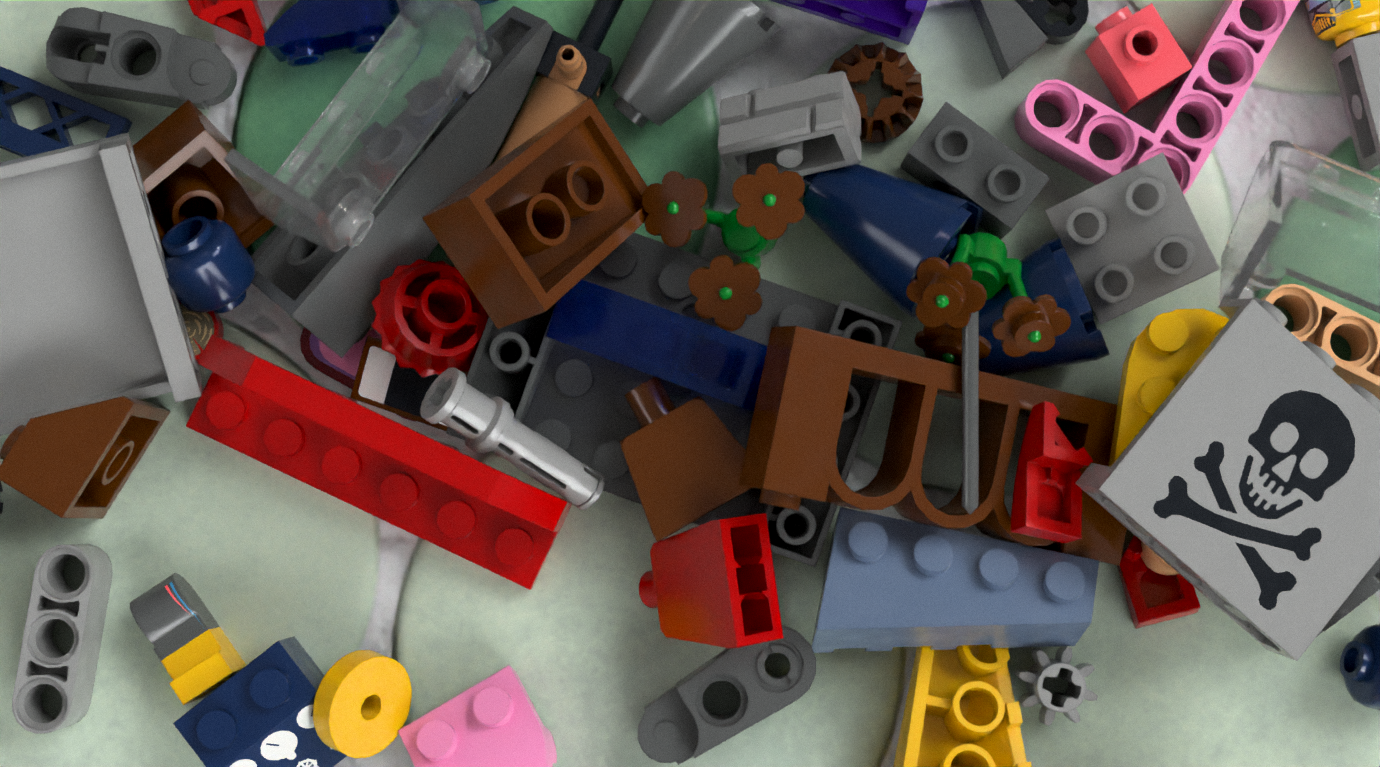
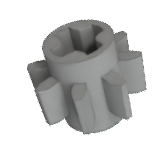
(1059, 702)

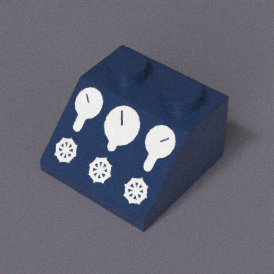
(262, 715)

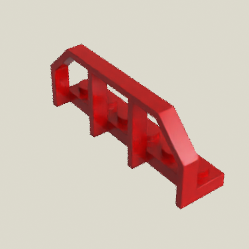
(376, 464)

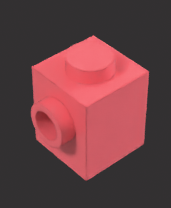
(1136, 56)

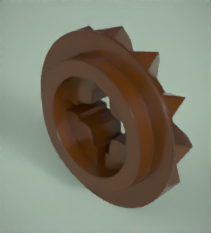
(898, 75)

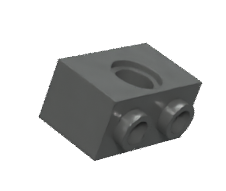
(974, 165)

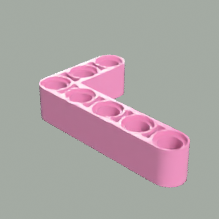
(1195, 94)

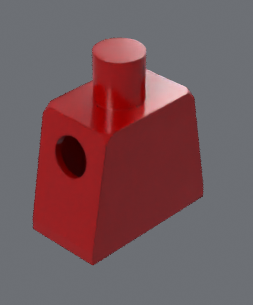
(715, 584)

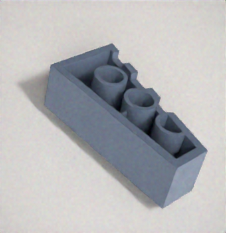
(946, 589)

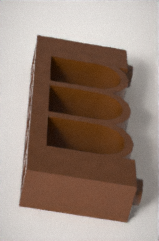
(801, 417)

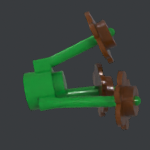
(954, 291)

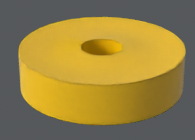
(338, 703)

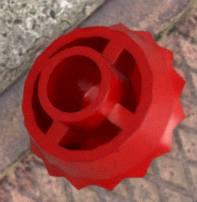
(429, 318)

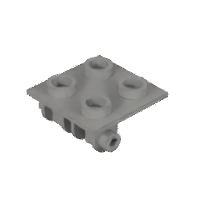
(1132, 238)

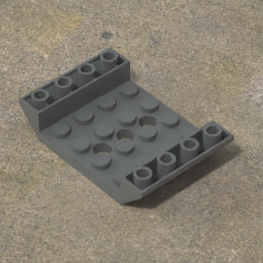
(581, 399)

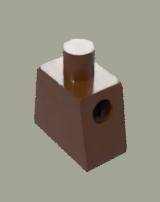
(680, 459)

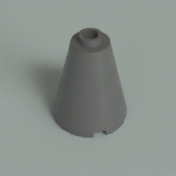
(684, 52)

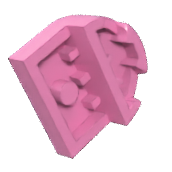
(482, 728)

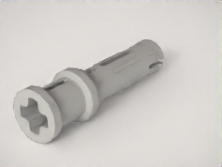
(492, 427)

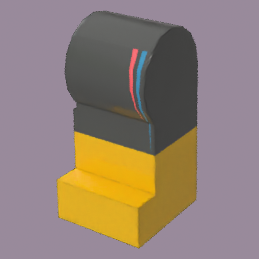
(186, 638)

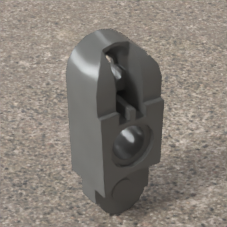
(182, 68)
(682, 727)

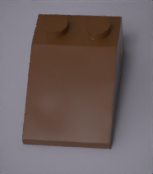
(541, 216)

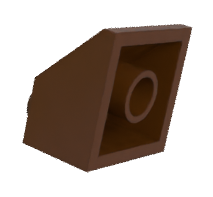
(81, 455)

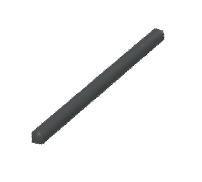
(970, 414)

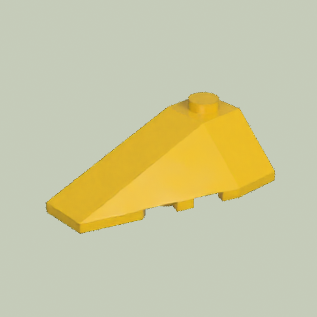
(961, 711)

